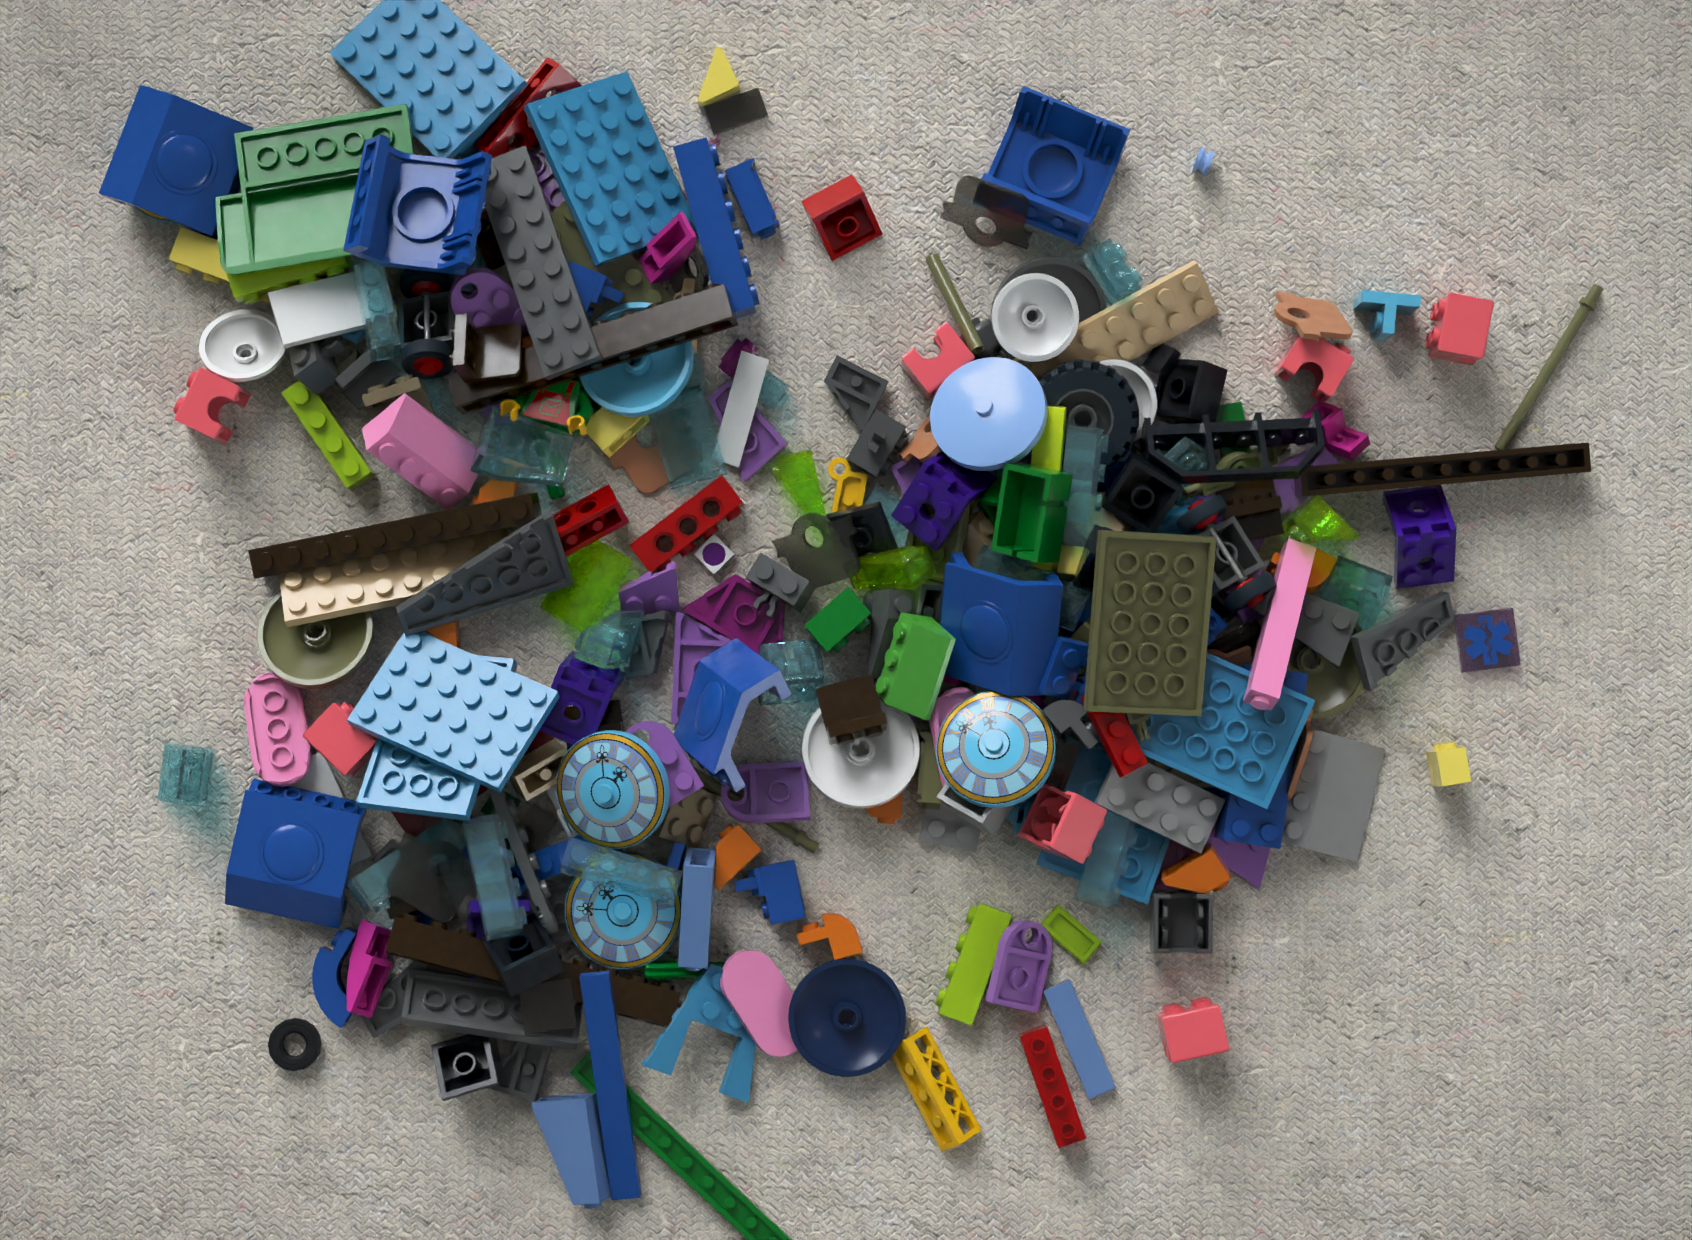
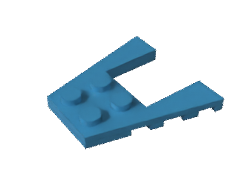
(707, 1006)

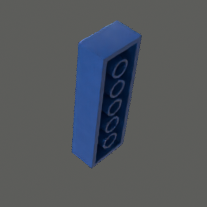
(713, 223)
(1248, 822)

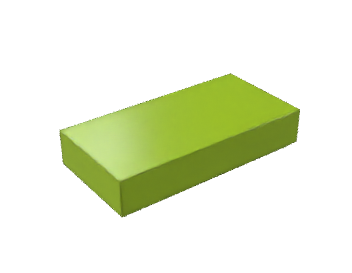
(1071, 934)

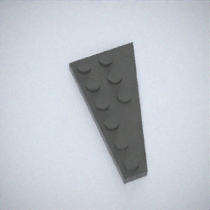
(506, 573)

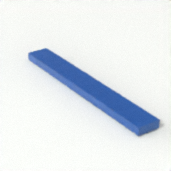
(610, 1085)

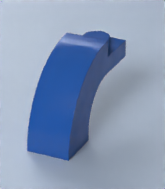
(327, 977)

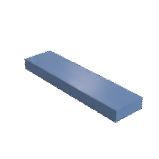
(1079, 1039)

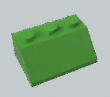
(915, 665)

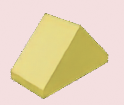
(719, 81)

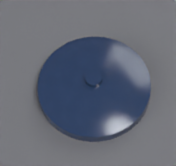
(847, 1017)

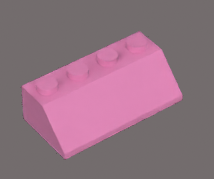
(422, 450)

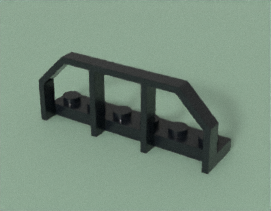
(1234, 434)

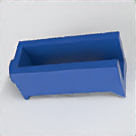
(752, 199)

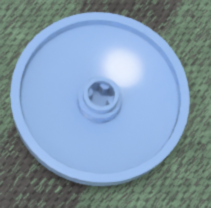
(988, 414)

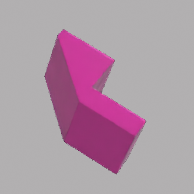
(1337, 437)

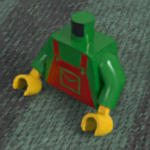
(558, 406)

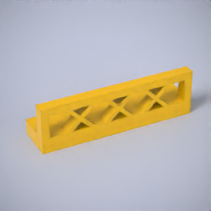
(930, 1092)

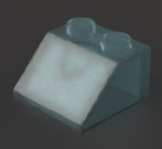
(1357, 589)
(610, 640)

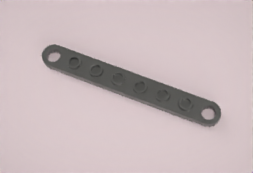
(527, 862)

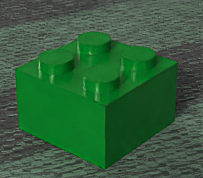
(838, 621)

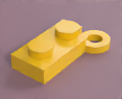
(849, 487)

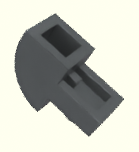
(1067, 714)

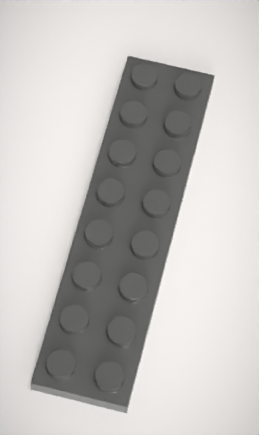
(538, 266)

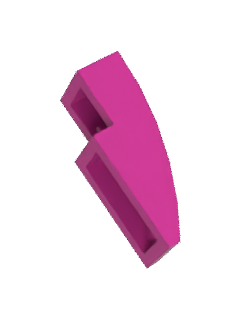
(668, 249)
(367, 968)

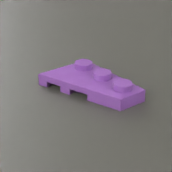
(762, 441)

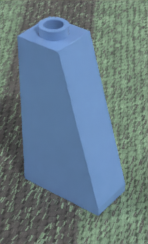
(696, 908)
(576, 1144)

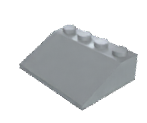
(1333, 796)

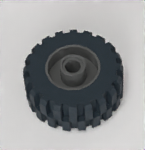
(1095, 398)

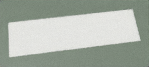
(741, 406)

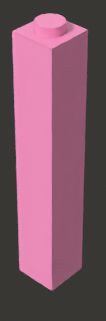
(1279, 625)

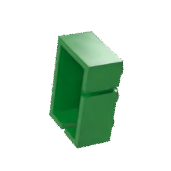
(1031, 512)

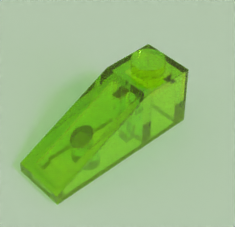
(800, 481)
(895, 569)

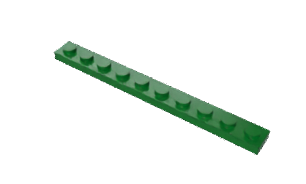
(691, 1164)

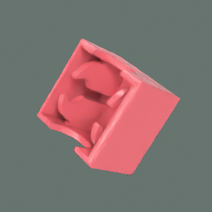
(1459, 328)
(1322, 359)
(931, 373)
(204, 400)
(338, 741)
(1063, 823)
(1192, 1030)

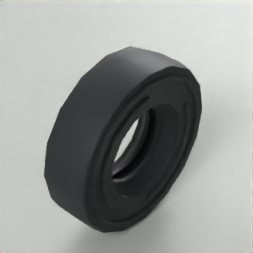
(311, 1051)

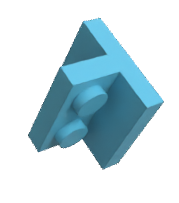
(1386, 307)

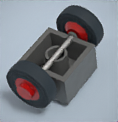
(425, 323)
(1234, 554)

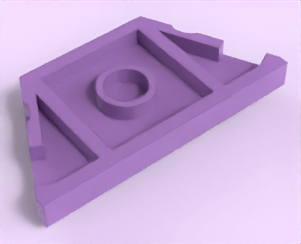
(691, 644)

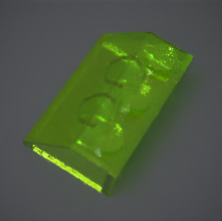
(1318, 525)
(596, 578)

